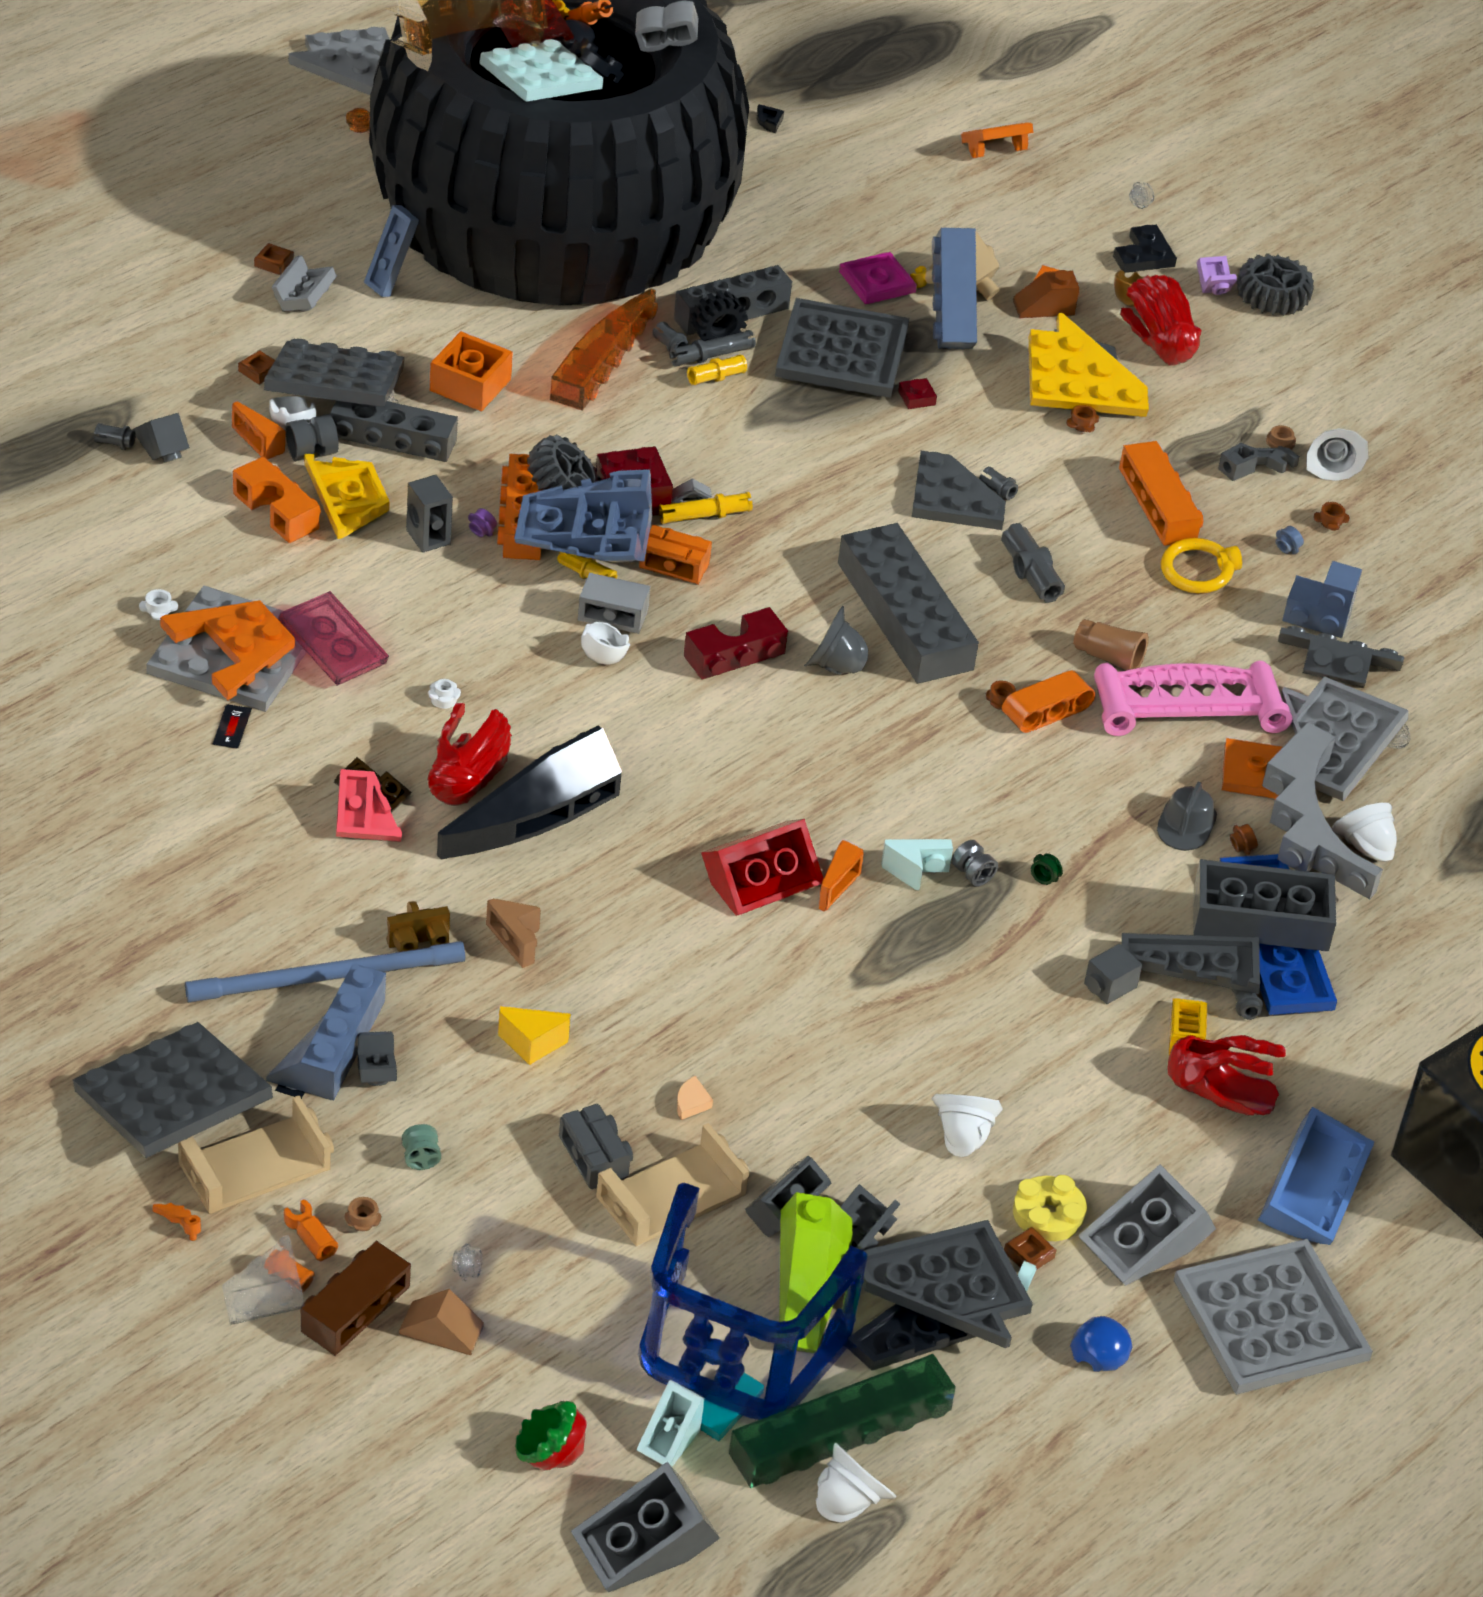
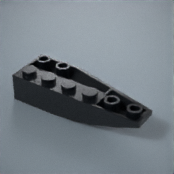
(538, 798)

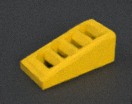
(1187, 1025)

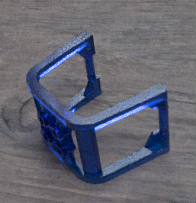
(666, 1279)

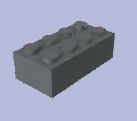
(1265, 903)

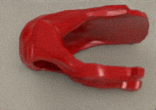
(1167, 317)
(470, 761)
(1204, 1069)

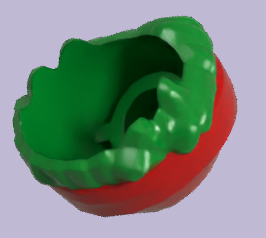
(552, 1436)

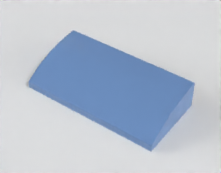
(1316, 1179)

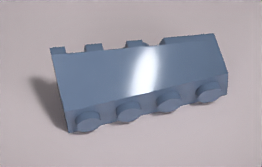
(330, 1048)

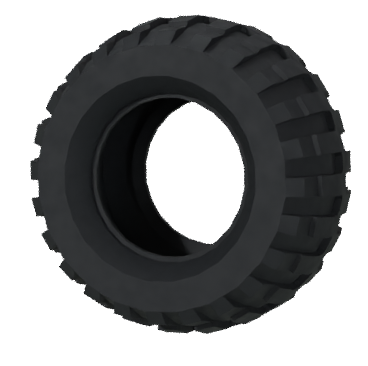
(567, 190)

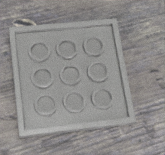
(199, 656)
(1272, 1316)

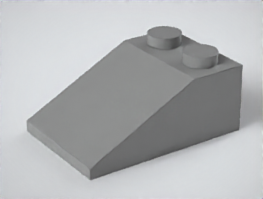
(1148, 1227)

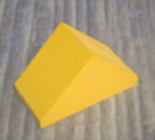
(533, 1032)

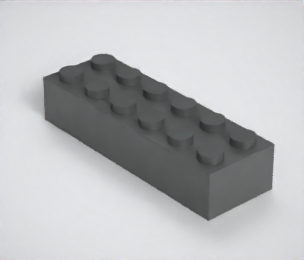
(907, 603)

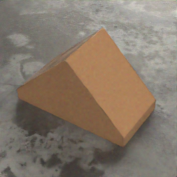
(443, 1321)

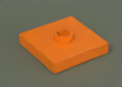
(1246, 766)

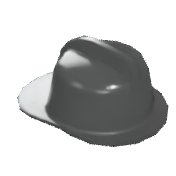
(1187, 818)

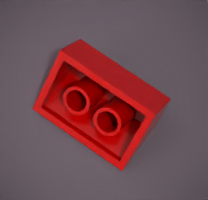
(764, 866)

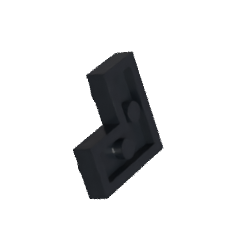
(1147, 252)

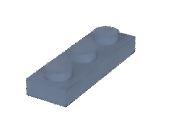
(391, 251)

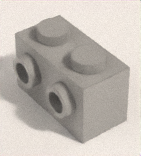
(614, 602)

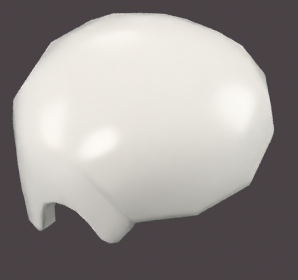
(290, 409)
(604, 643)

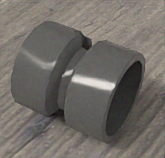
(313, 437)

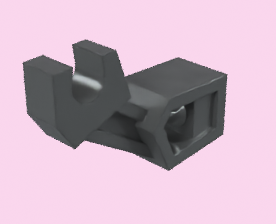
(1242, 460)

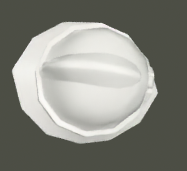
(1337, 454)
(1370, 830)
(966, 1121)
(847, 1488)

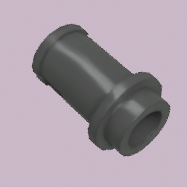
(669, 336)
(114, 435)
(1003, 486)
(1248, 1004)

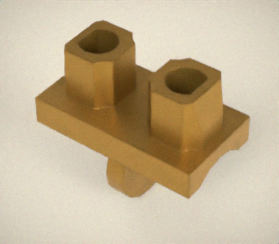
(418, 926)

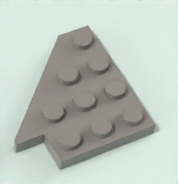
(1360, 727)

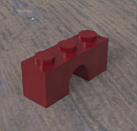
(715, 653)

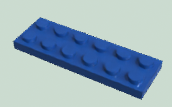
(1290, 976)

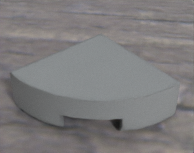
(690, 490)

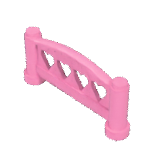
(1123, 704)

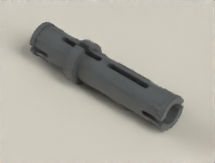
(702, 350)

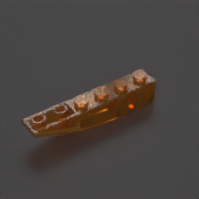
(600, 351)

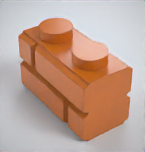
(677, 554)

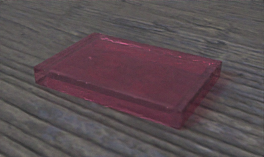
(333, 638)

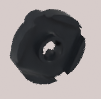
(599, 63)

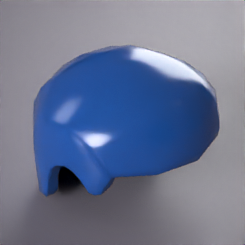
(1101, 1344)

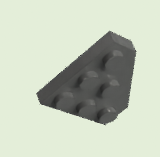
(954, 494)

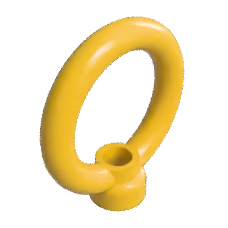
(1228, 561)

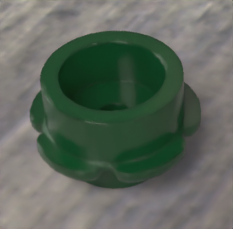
(1046, 868)

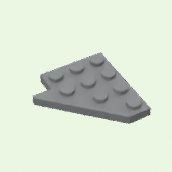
(343, 56)

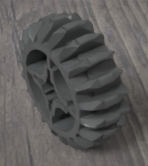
(1275, 284)
(559, 463)

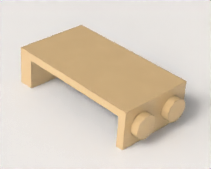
(257, 1160)
(644, 1200)

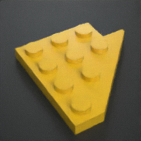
(1075, 370)

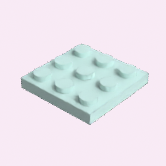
(541, 70)

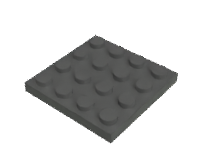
(842, 347)
(334, 372)
(172, 1089)

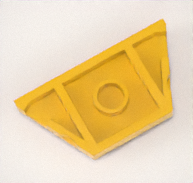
(348, 492)

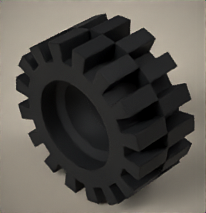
(714, 308)

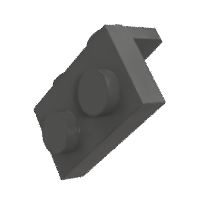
(868, 1217)

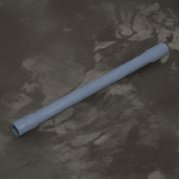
(216, 987)

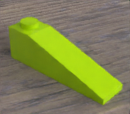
(812, 1243)

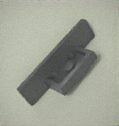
(1339, 659)

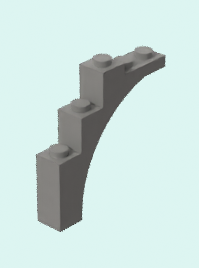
(1296, 810)

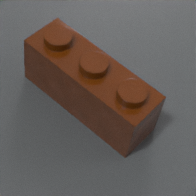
(355, 1297)

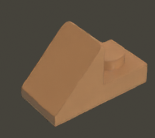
(515, 928)

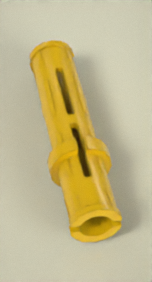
(716, 506)

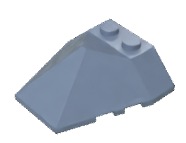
(593, 520)

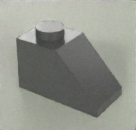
(163, 437)

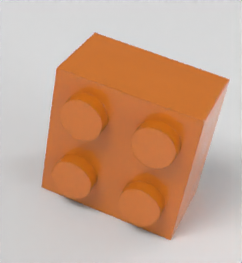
(471, 371)

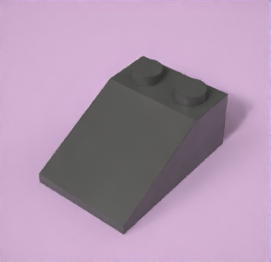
(645, 1530)

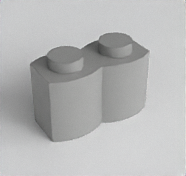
(666, 26)

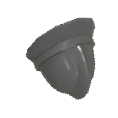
(841, 648)

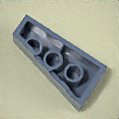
(955, 288)

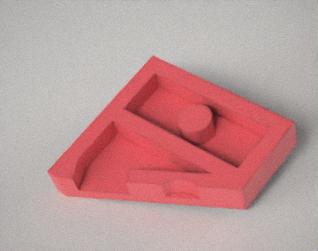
(364, 809)

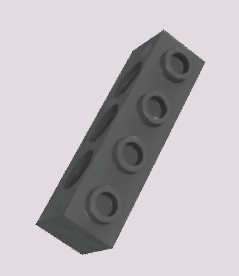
(757, 291)
(397, 428)

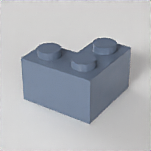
(1324, 605)

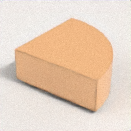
(692, 1099)

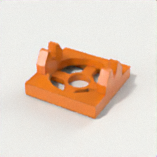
(977, 137)

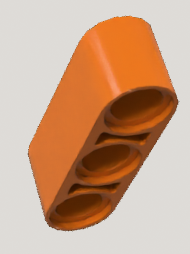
(1048, 701)

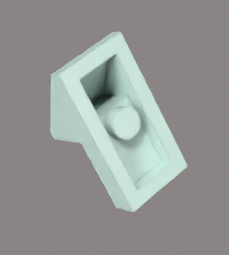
(911, 857)

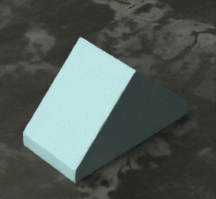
(673, 1424)

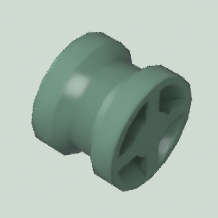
(421, 1147)

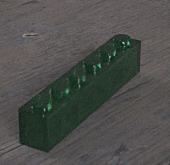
(845, 1417)

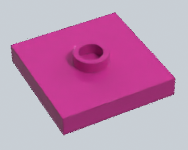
(877, 278)

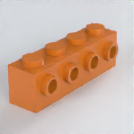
(518, 483)
(1160, 492)

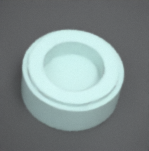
(1026, 1274)

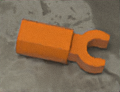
(311, 1231)

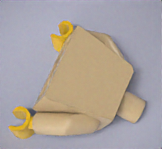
(985, 269)

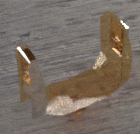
(437, 18)

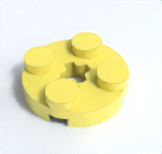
(1054, 1191)

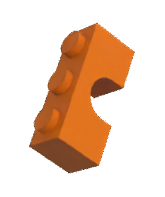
(291, 509)

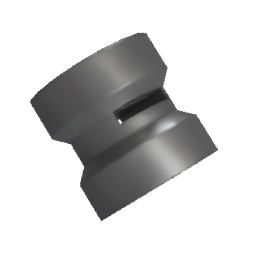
(971, 859)

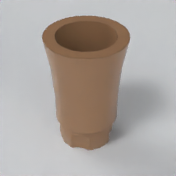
(1112, 644)

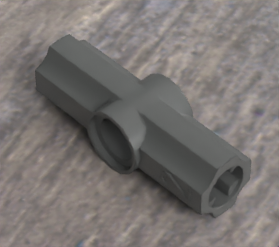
(1033, 562)

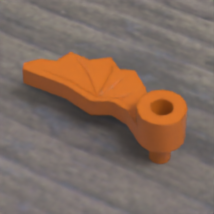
(180, 1215)

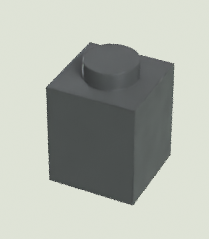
(1113, 974)

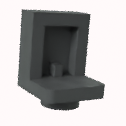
(376, 1057)

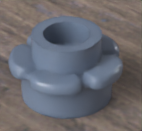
(1289, 540)

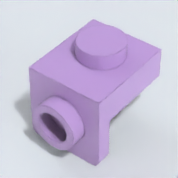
(1215, 275)

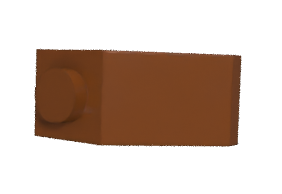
(1048, 295)

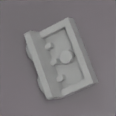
(302, 287)

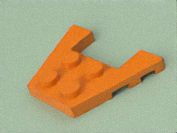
(243, 631)

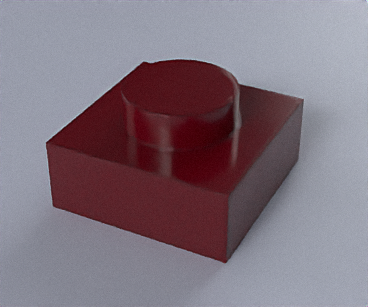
(917, 393)

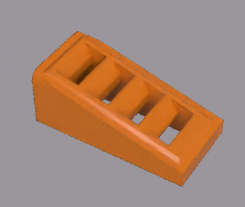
(259, 432)
(841, 873)

